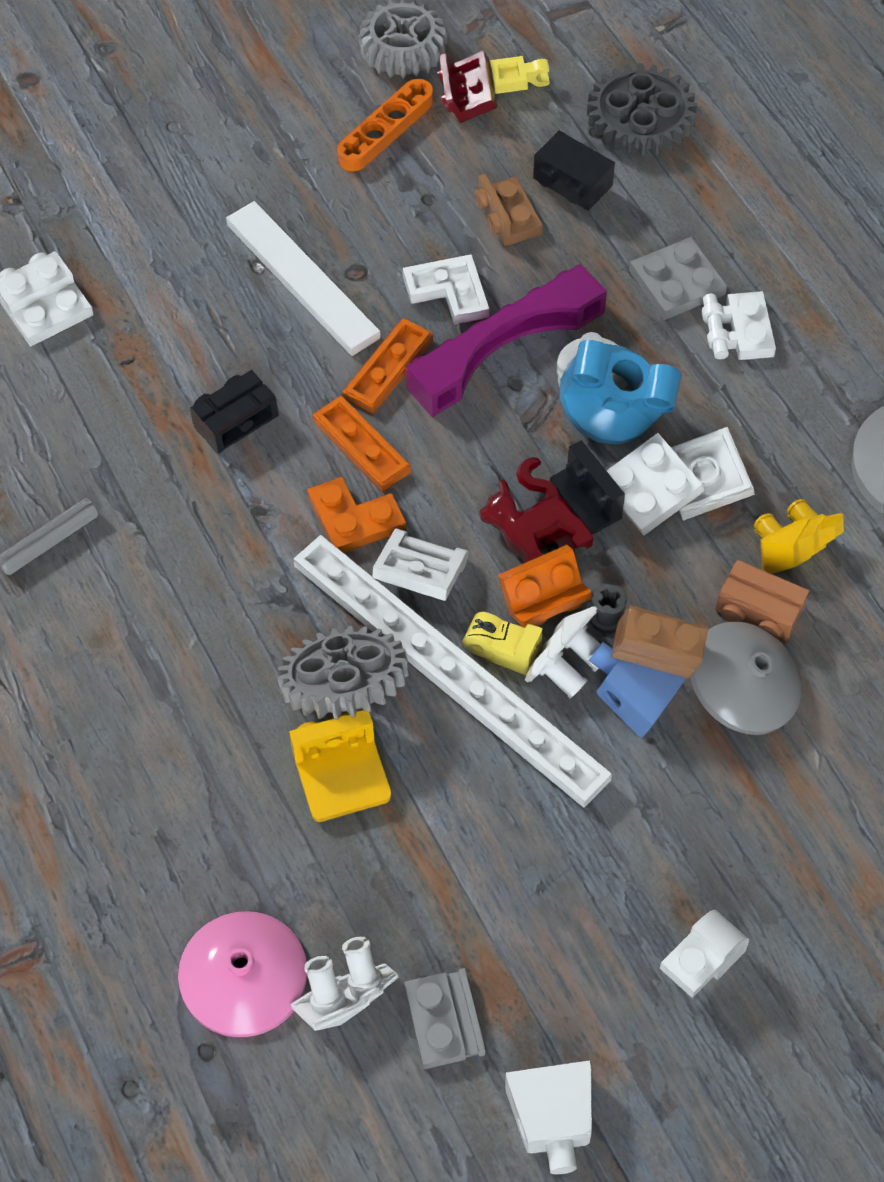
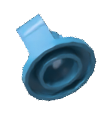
(603, 409)

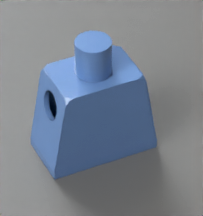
(634, 690)

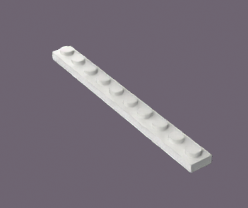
(455, 672)

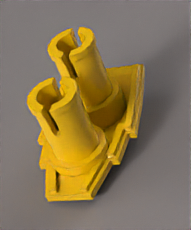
(797, 542)

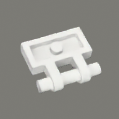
(749, 325)

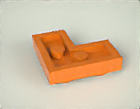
(353, 525)

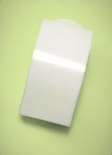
(705, 953)

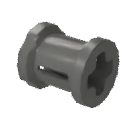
(611, 606)

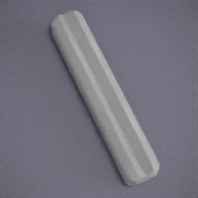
(47, 536)

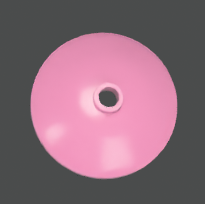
(245, 998)

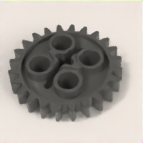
(641, 109)

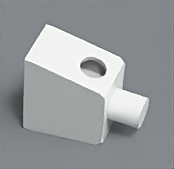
(553, 1110)

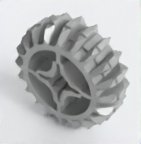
(402, 39)

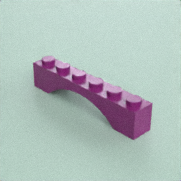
(561, 304)

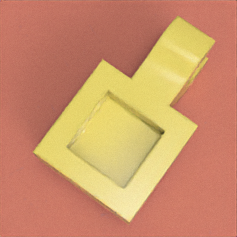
(513, 74)

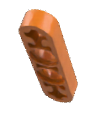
(390, 127)

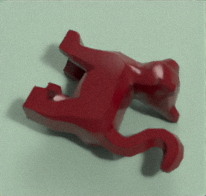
(537, 526)

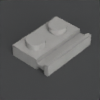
(444, 1018)

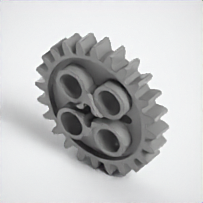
(343, 672)

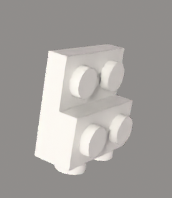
(42, 297)

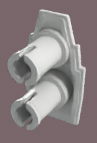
(568, 633)
(339, 997)

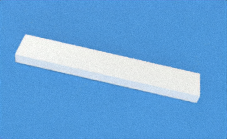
(303, 278)

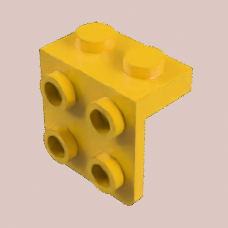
(339, 766)

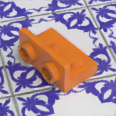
(544, 587)

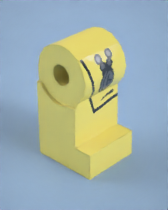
(503, 642)

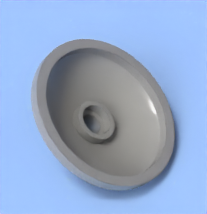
(740, 692)

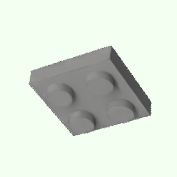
(677, 278)

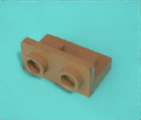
(507, 210)

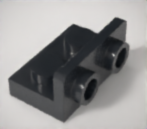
(589, 489)

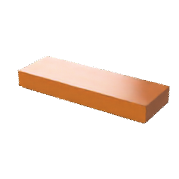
(387, 366)
(361, 443)

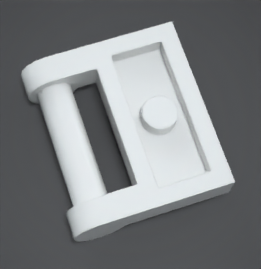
(419, 565)

